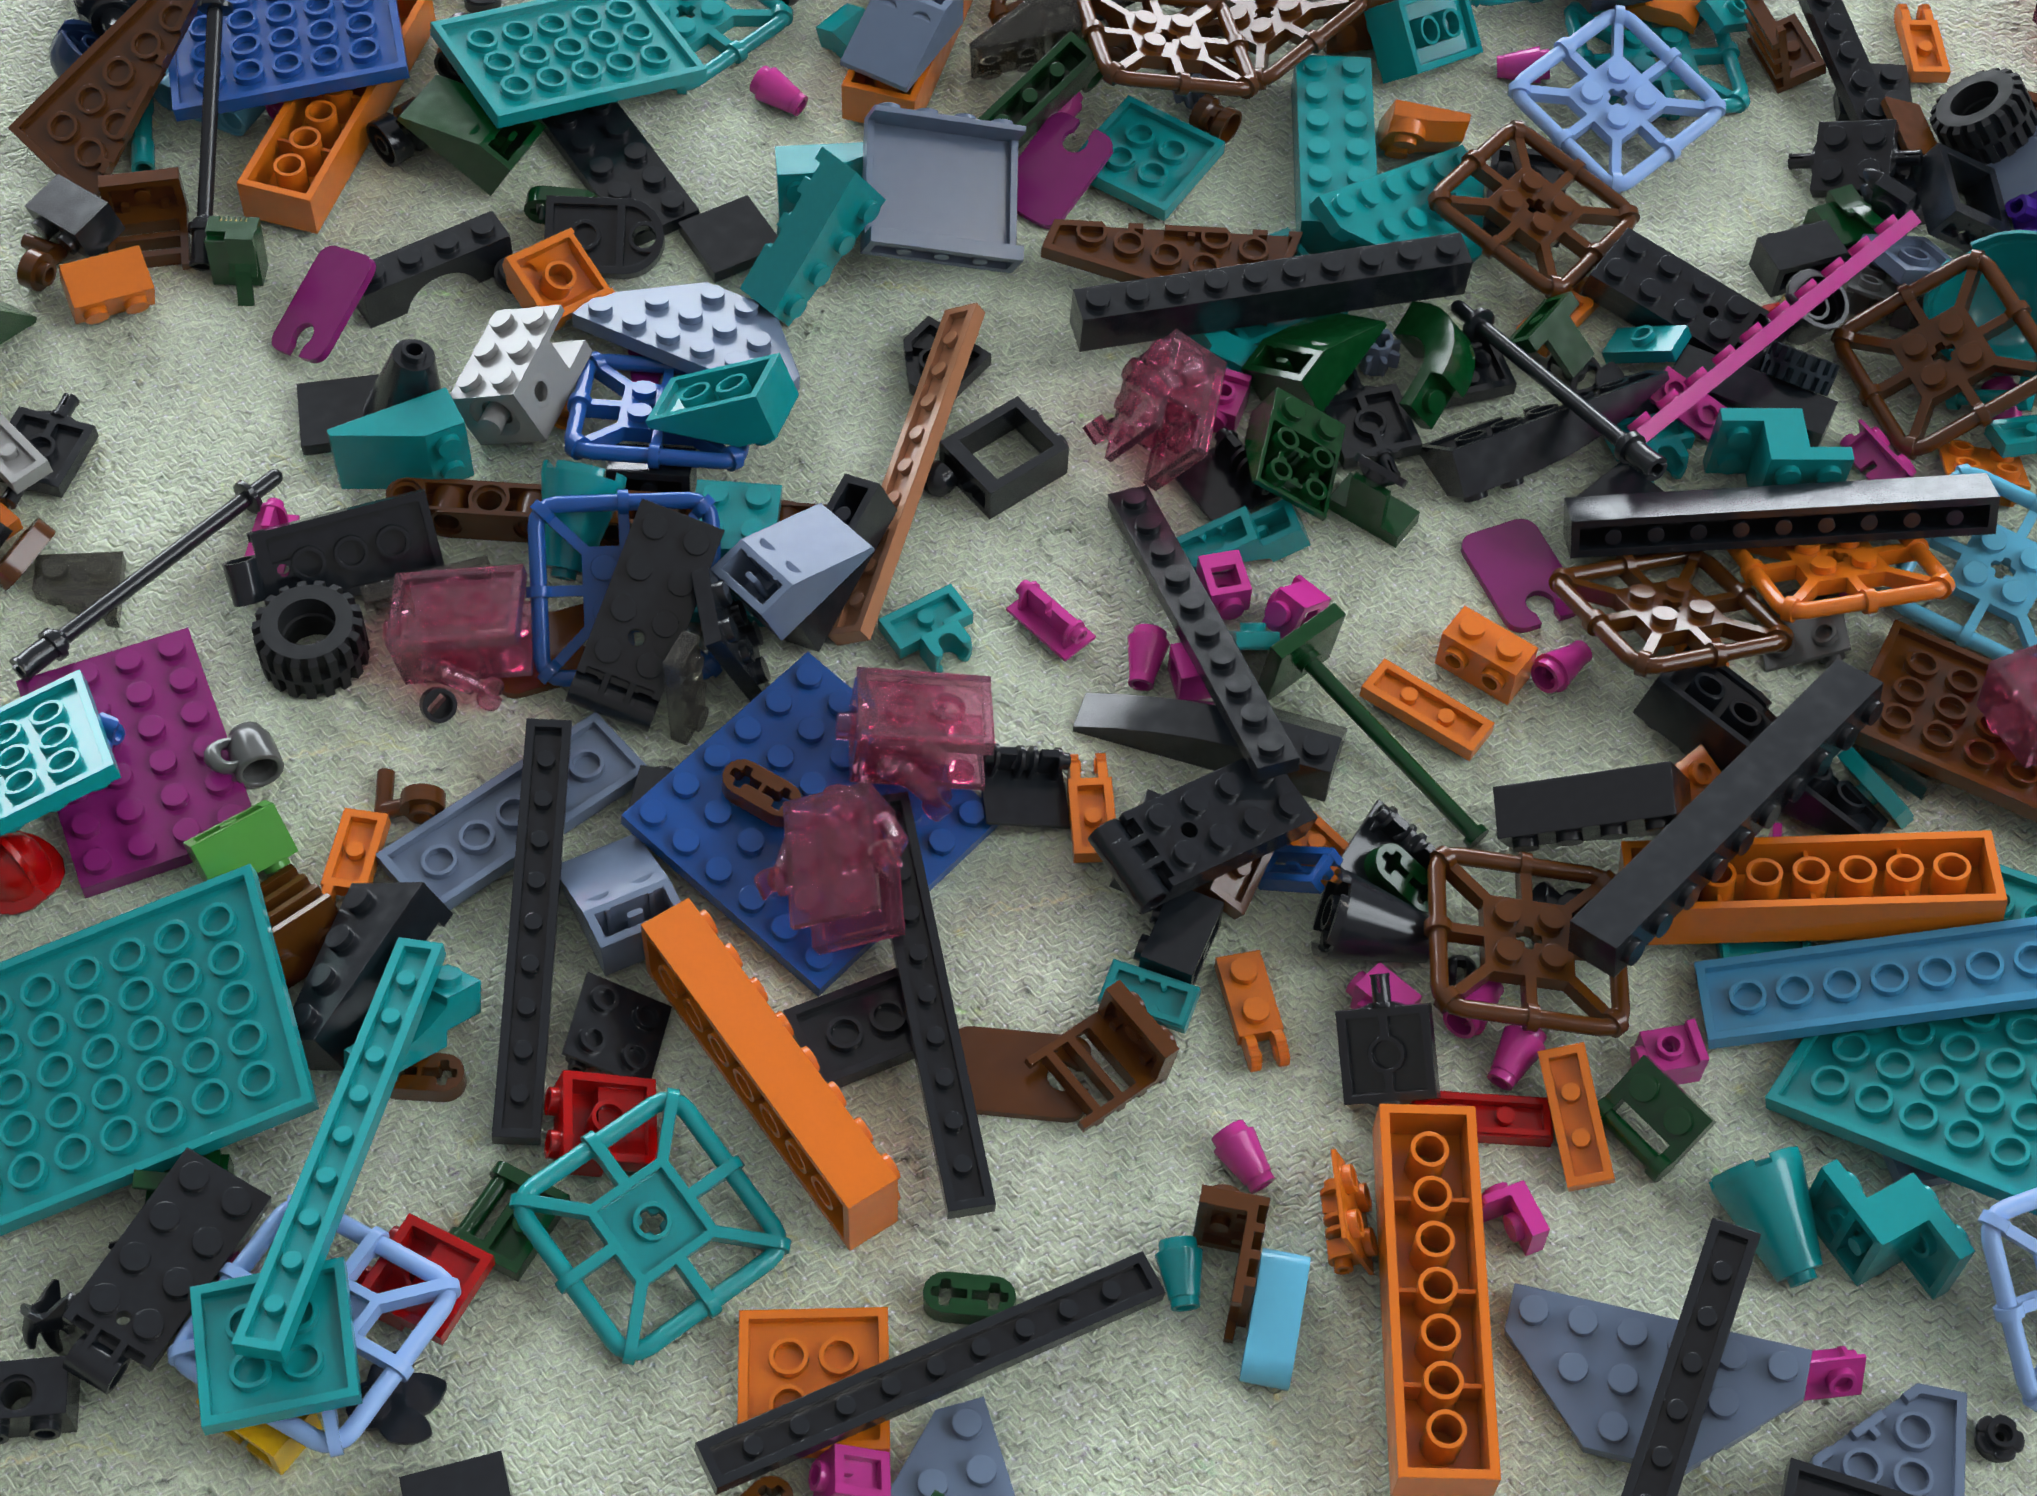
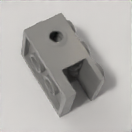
(518, 377)

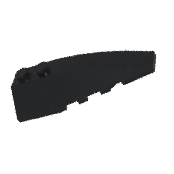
(1509, 449)
(1726, 717)
(1199, 736)

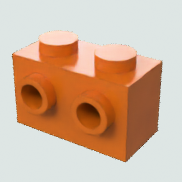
(107, 285)
(1486, 655)

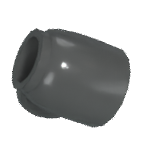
(250, 754)

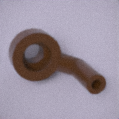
(38, 264)
(417, 801)

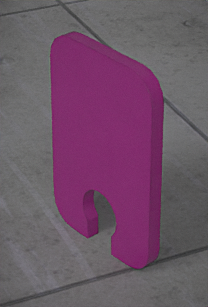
(1055, 178)
(324, 302)
(1511, 566)

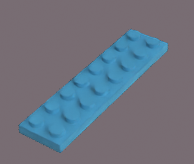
(1869, 983)

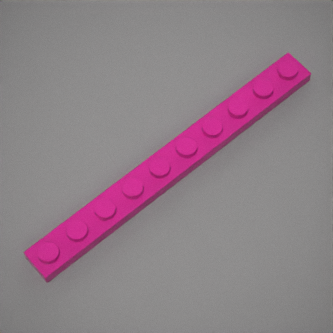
(1781, 319)

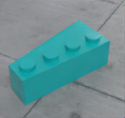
(812, 238)

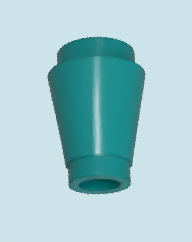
(1181, 1271)

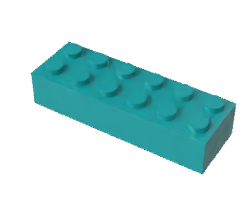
(1330, 137)

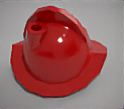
(28, 872)

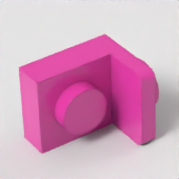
(1521, 1214)
(850, 1472)

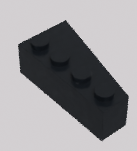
(1590, 806)
(354, 960)

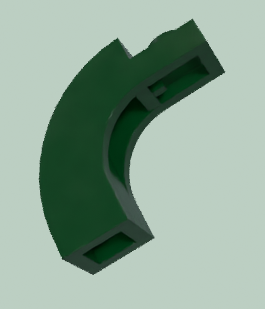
(1446, 365)

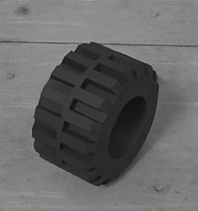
(1985, 115)
(304, 613)

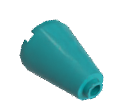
(590, 527)
(1774, 1201)

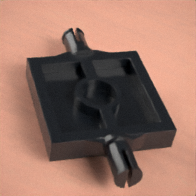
(1848, 149)
(1373, 424)
(59, 440)
(1387, 1050)

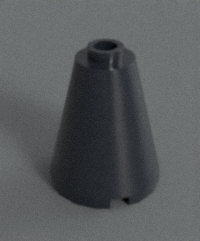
(405, 376)
(1368, 924)

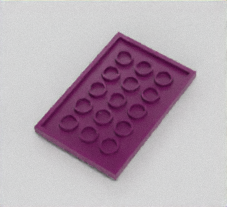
(164, 785)

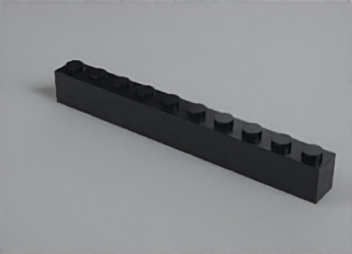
(1269, 291)
(1780, 515)
(1724, 819)

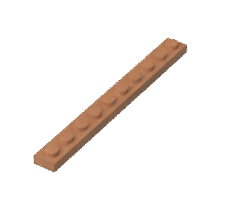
(912, 465)

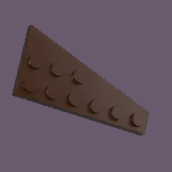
(98, 101)
(1151, 253)

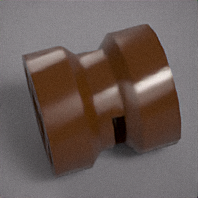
(1214, 118)

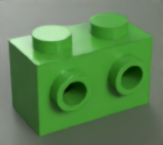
(249, 837)

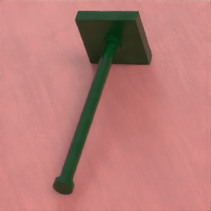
(1304, 653)

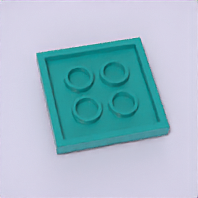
(1154, 157)
(252, 1391)

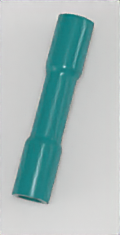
(142, 144)

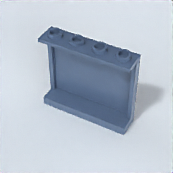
(944, 187)

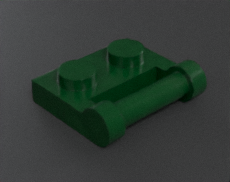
(1663, 1108)
(505, 1238)

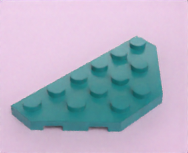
(1396, 204)

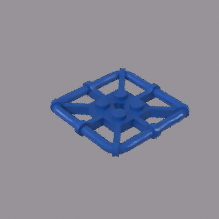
(631, 413)
(597, 568)

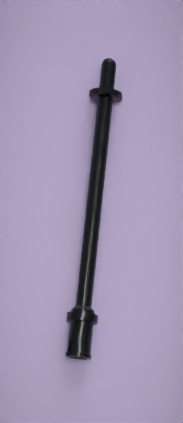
(215, 11)
(1629, 447)
(55, 643)

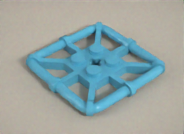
(1975, 579)

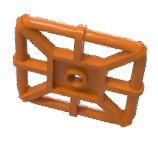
(1844, 568)

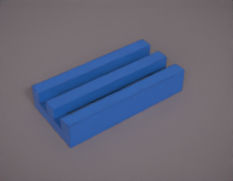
(1300, 878)

